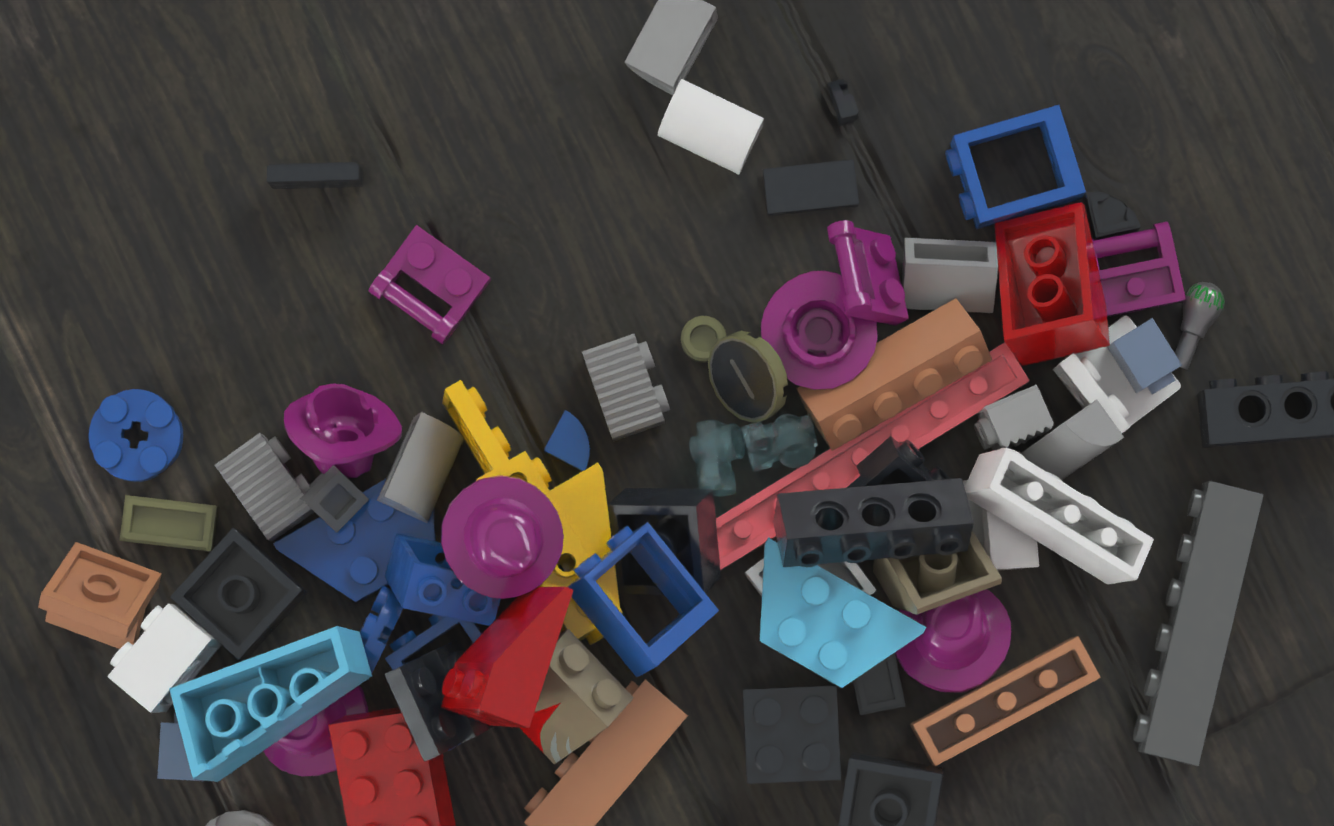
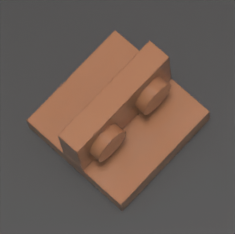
(99, 596)

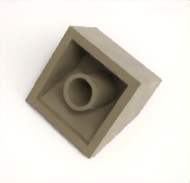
(936, 579)

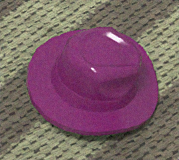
(814, 334)
(341, 428)
(502, 537)
(960, 643)
(309, 746)

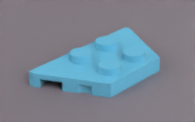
(827, 621)

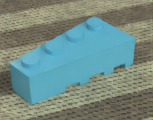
(262, 699)

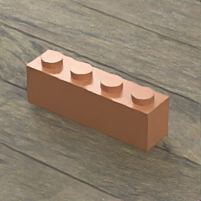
(899, 374)
(1004, 700)
(609, 763)

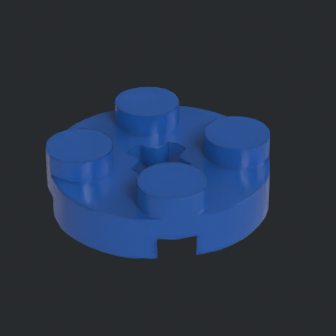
(152, 456)
(378, 628)

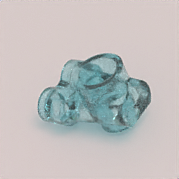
(786, 439)
(713, 451)

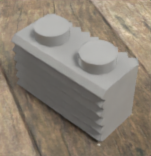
(624, 386)
(1013, 420)
(266, 485)

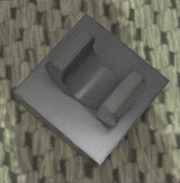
(334, 498)

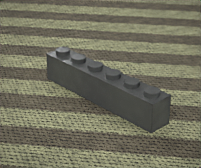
(1199, 622)

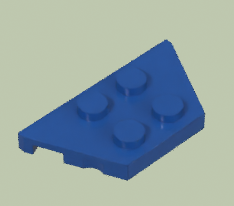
(360, 551)

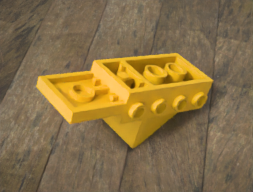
(578, 501)

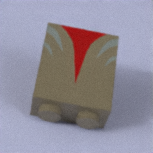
(575, 700)

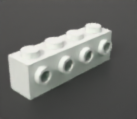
(1058, 516)

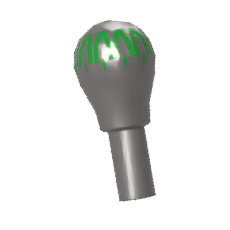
(1200, 310)

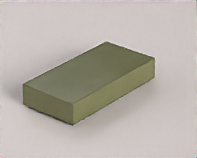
(169, 523)

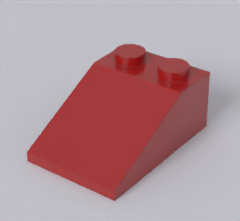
(1050, 285)
(507, 665)

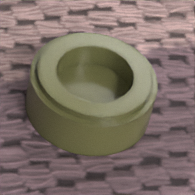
(700, 336)

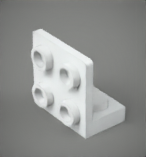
(1098, 376)

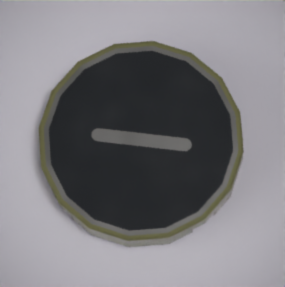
(747, 376)

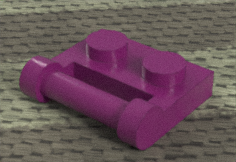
(439, 272)
(868, 274)
(1142, 283)

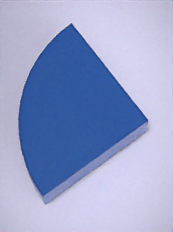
(570, 442)

